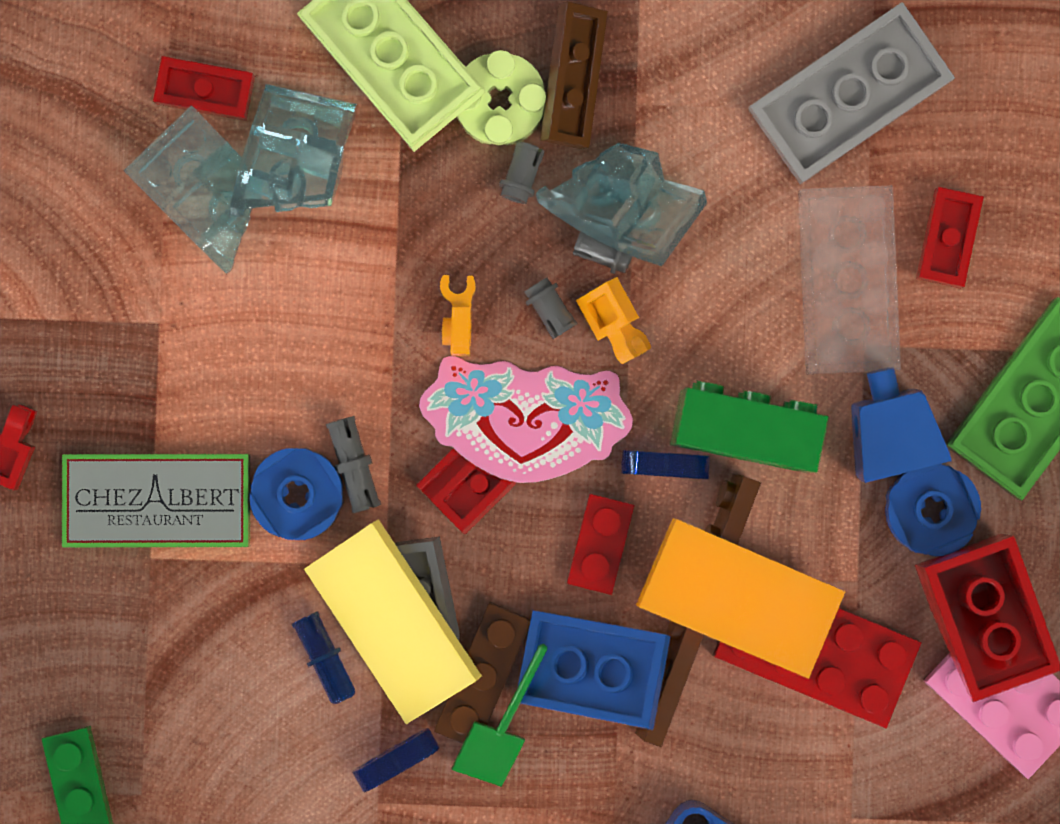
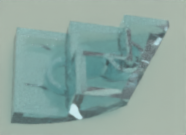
(292, 152)
(193, 179)
(626, 203)

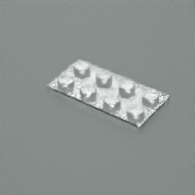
(849, 279)

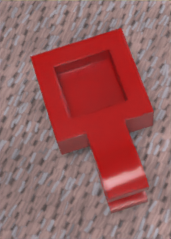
(13, 451)

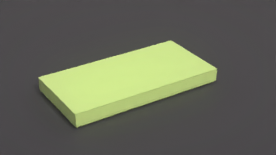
(395, 63)

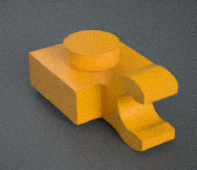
(610, 315)
(457, 330)

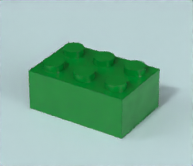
(749, 427)

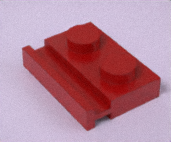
(463, 490)

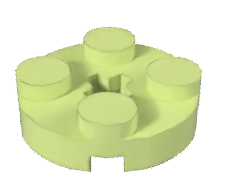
(527, 100)

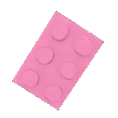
(1016, 722)

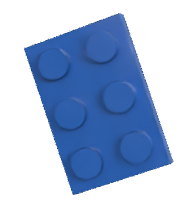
(595, 669)

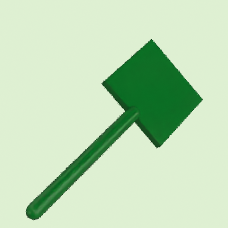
(491, 751)

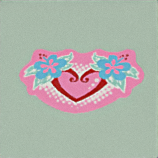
(525, 421)

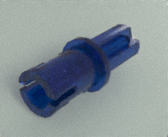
(324, 658)

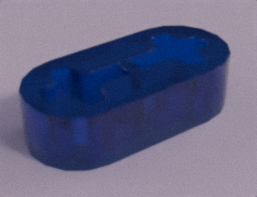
(665, 464)
(396, 760)

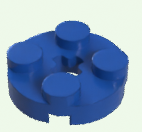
(270, 488)
(957, 520)

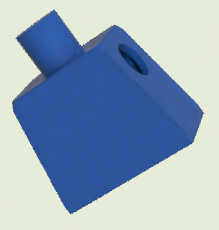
(894, 430)

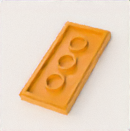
(740, 598)

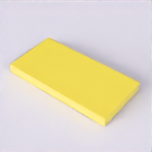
(392, 622)

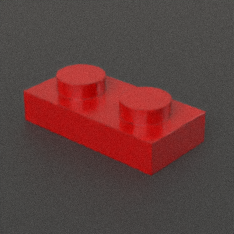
(205, 87)
(949, 237)
(600, 544)

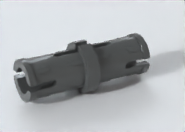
(353, 464)

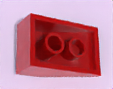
(989, 616)

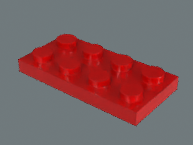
(856, 670)

